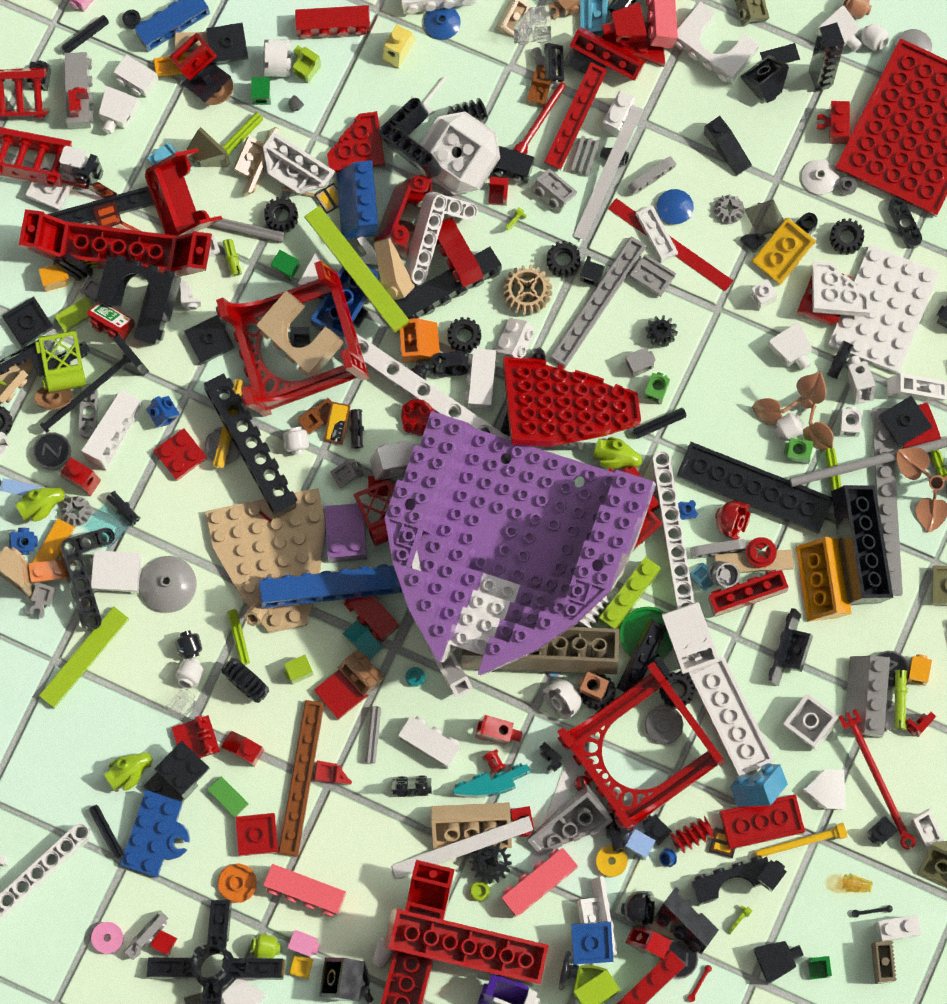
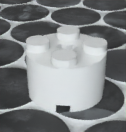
(277, 57)

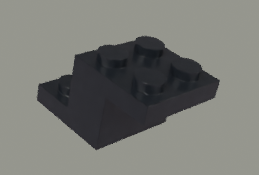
(177, 773)

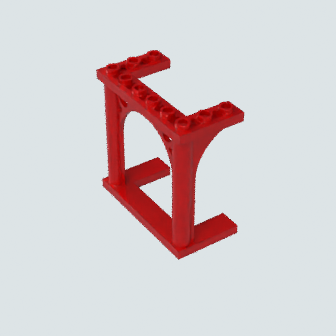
(243, 314)
(578, 736)

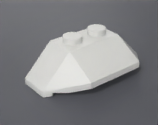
(294, 166)

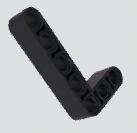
(396, 133)
(81, 574)

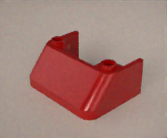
(173, 197)

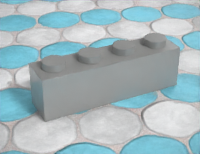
(78, 75)

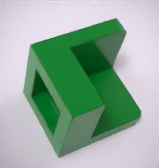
(260, 91)
(286, 264)
(819, 967)

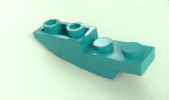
(483, 786)

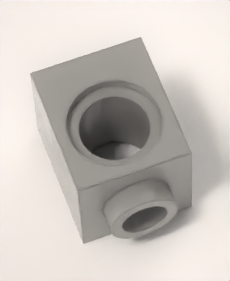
(640, 361)

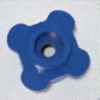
(691, 513)

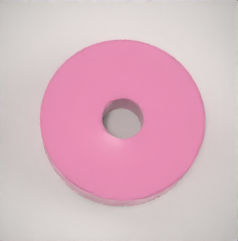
(101, 931)

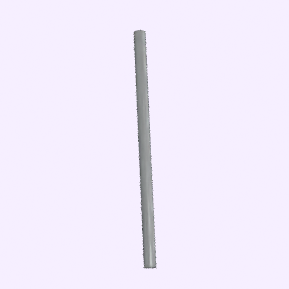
(861, 464)

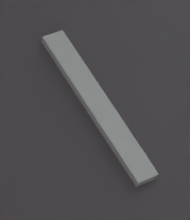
(598, 302)

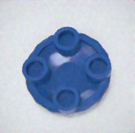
(675, 206)

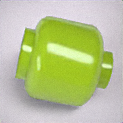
(265, 946)

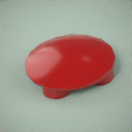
(415, 416)

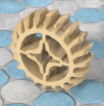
(521, 284)

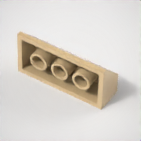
(463, 821)

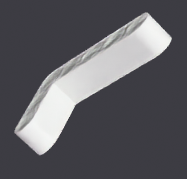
(431, 231)

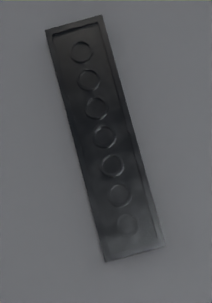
(754, 487)

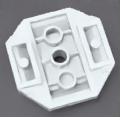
(478, 149)

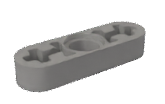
(652, 175)
(82, 424)
(713, 549)

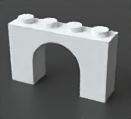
(726, 65)

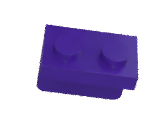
(503, 989)

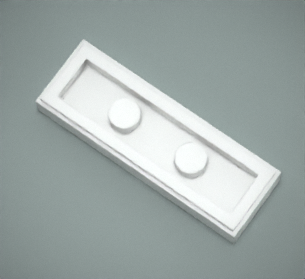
(656, 233)

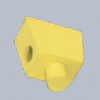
(399, 43)

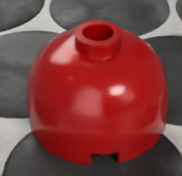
(732, 519)

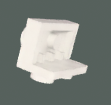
(515, 338)

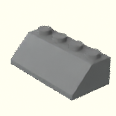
(868, 693)

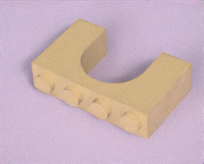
(276, 325)

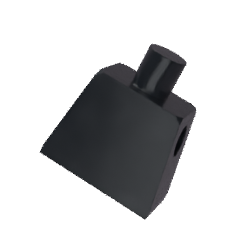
(777, 959)

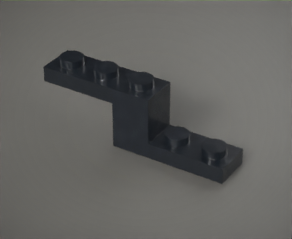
(20, 356)

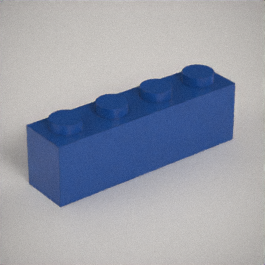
(173, 19)

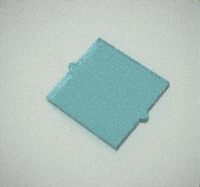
(108, 518)

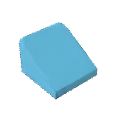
(700, 577)

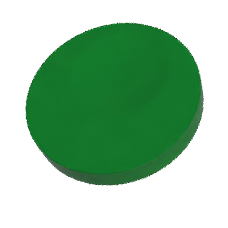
(634, 625)

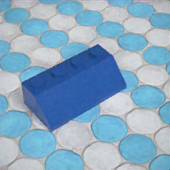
(357, 200)
(326, 313)

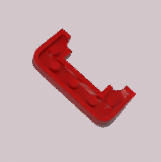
(405, 192)

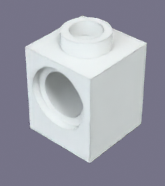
(763, 294)
(847, 429)

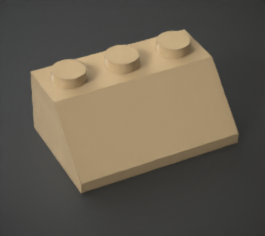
(15, 570)

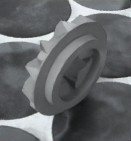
(723, 215)
(84, 513)

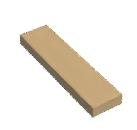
(783, 561)

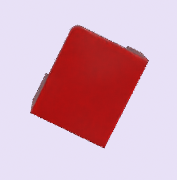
(498, 191)

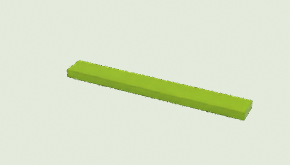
(357, 269)

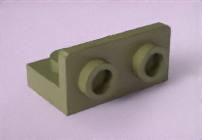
(752, 11)

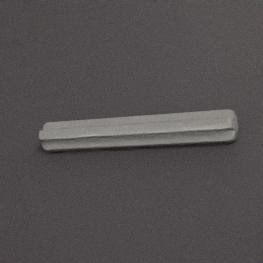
(250, 230)

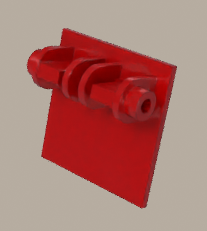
(198, 736)

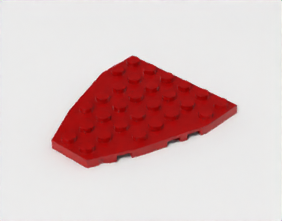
(563, 406)

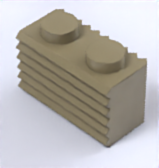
(883, 962)

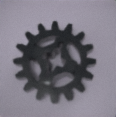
(499, 866)

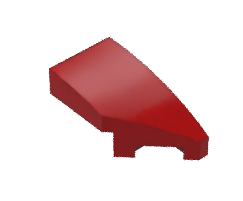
(330, 773)

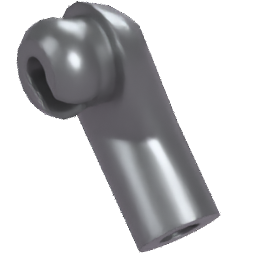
(538, 57)

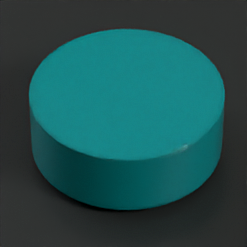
(415, 677)

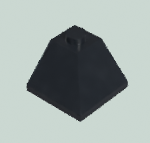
(766, 78)

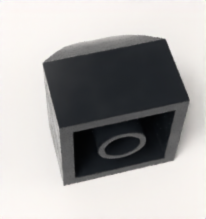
(345, 980)

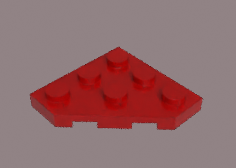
(358, 144)

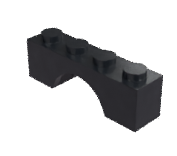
(707, 888)

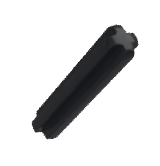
(85, 34)
(659, 423)
(106, 831)

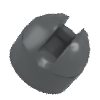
(295, 103)

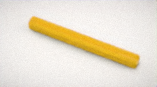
(225, 439)

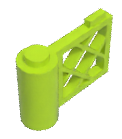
(61, 377)

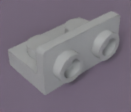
(553, 190)

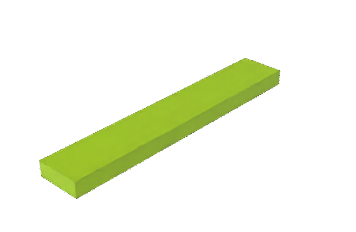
(84, 657)

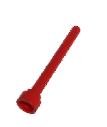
(523, 146)

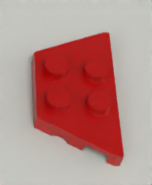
(642, 50)

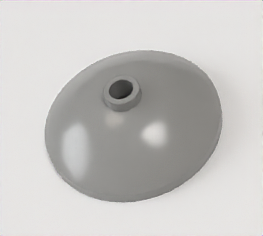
(171, 596)

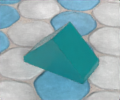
(362, 640)

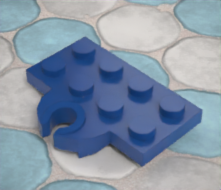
(155, 834)

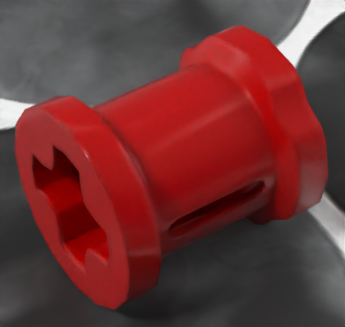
(494, 768)

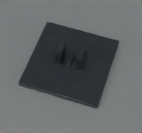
(207, 82)

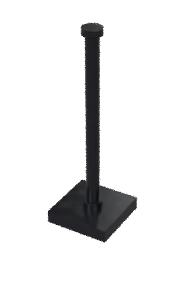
(128, 358)

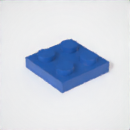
(592, 942)

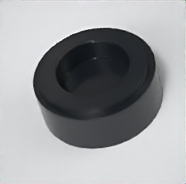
(131, 18)

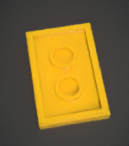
(784, 251)

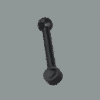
(855, 913)

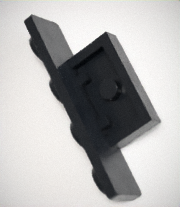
(792, 648)

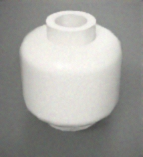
(874, 37)
(789, 426)
(295, 440)
(189, 673)

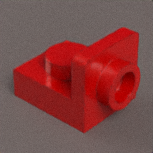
(75, 100)
(924, 721)

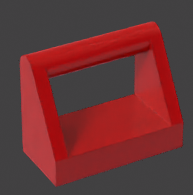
(196, 60)

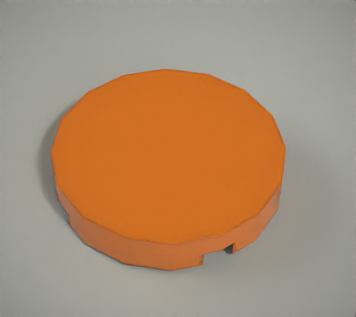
(237, 883)

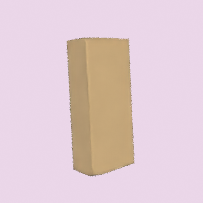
(511, 15)

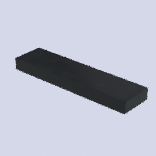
(642, 655)

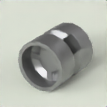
(723, 574)

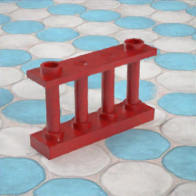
(17, 77)
(35, 142)

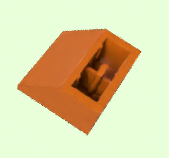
(419, 340)

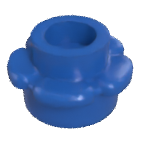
(668, 857)

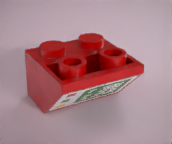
(110, 320)

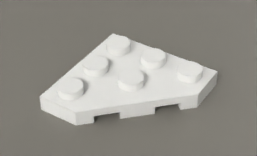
(836, 292)

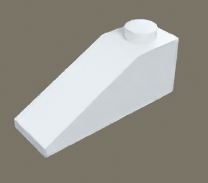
(920, 388)

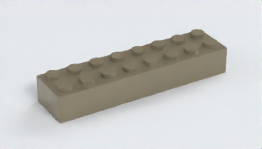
(572, 651)

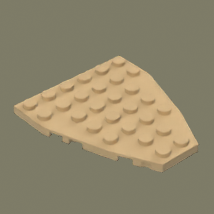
(254, 547)

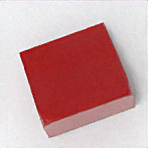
(382, 491)
(163, 942)

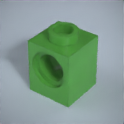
(657, 395)
(806, 447)

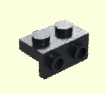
(91, 172)

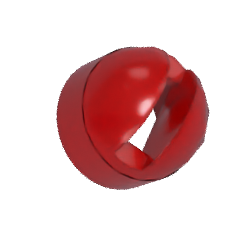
(577, 782)

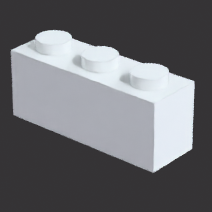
(481, 379)
(429, 741)

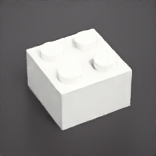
(391, 460)
(811, 721)

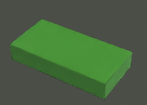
(228, 797)

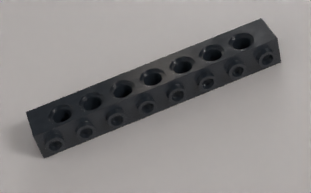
(277, 505)

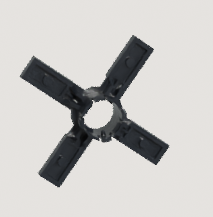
(216, 944)

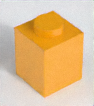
(53, 278)
(919, 669)

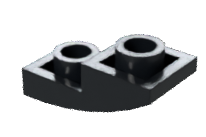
(579, 61)

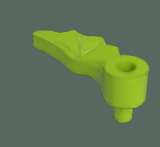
(519, 212)
(747, 911)

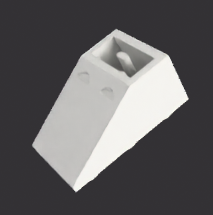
(690, 637)

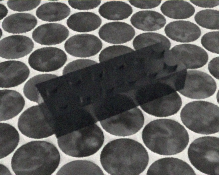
(862, 544)

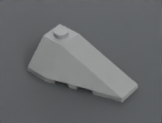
(577, 818)

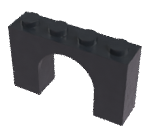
(163, 285)

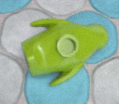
(616, 454)
(39, 502)
(127, 770)

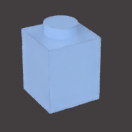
(639, 843)

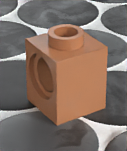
(595, 694)

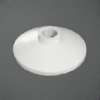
(816, 184)

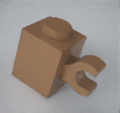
(566, 7)

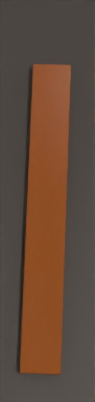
(301, 778)

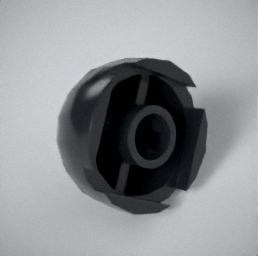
(639, 909)

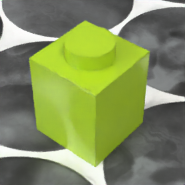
(298, 669)

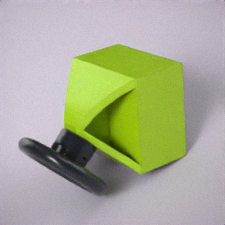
(592, 983)

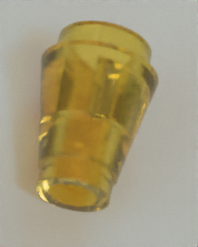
(855, 883)

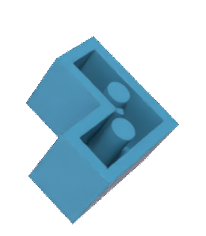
(760, 788)

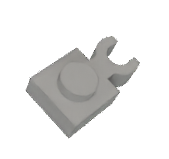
(41, 597)

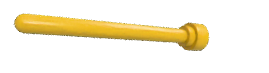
(838, 831)

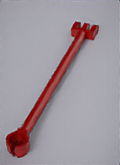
(852, 723)

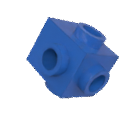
(162, 411)
(15, 540)

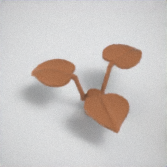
(813, 392)
(912, 464)

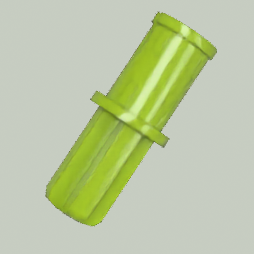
(231, 258)

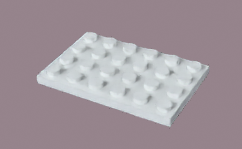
(897, 303)

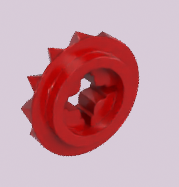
(761, 543)

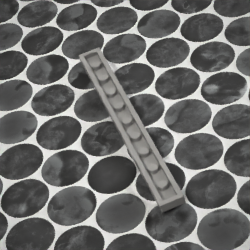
(887, 500)

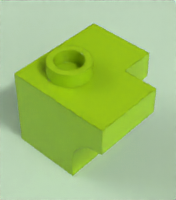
(307, 63)

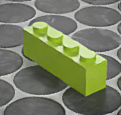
(629, 594)

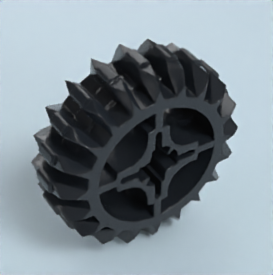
(245, 680)

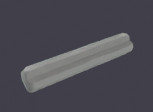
(373, 733)

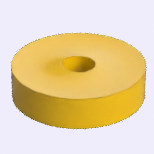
(607, 869)

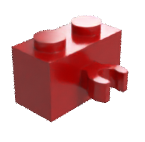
(837, 122)

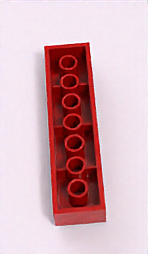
(466, 946)

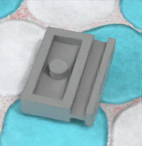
(652, 275)

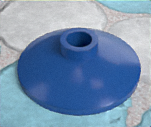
(445, 29)

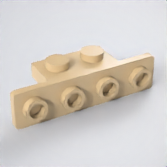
(251, 161)
(14, 378)

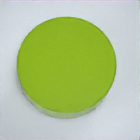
(479, 891)

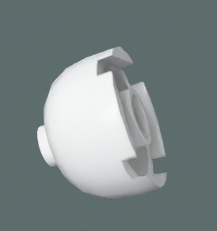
(563, 698)

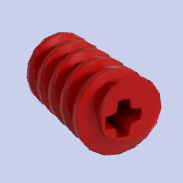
(692, 834)

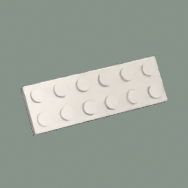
(731, 717)

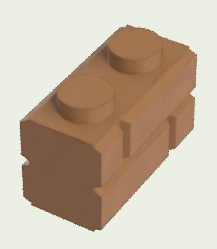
(361, 672)

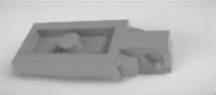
(145, 936)

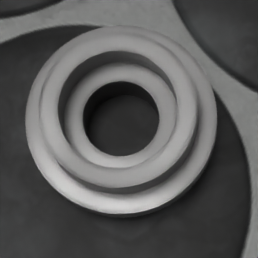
(843, 189)

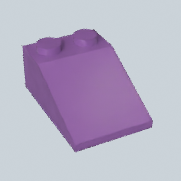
(345, 533)

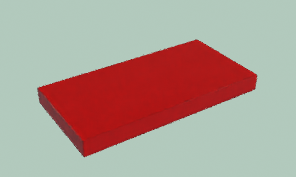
(762, 824)

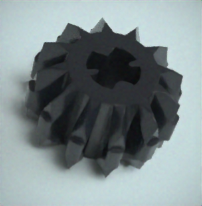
(654, 333)

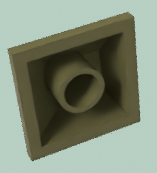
(210, 152)
(935, 863)

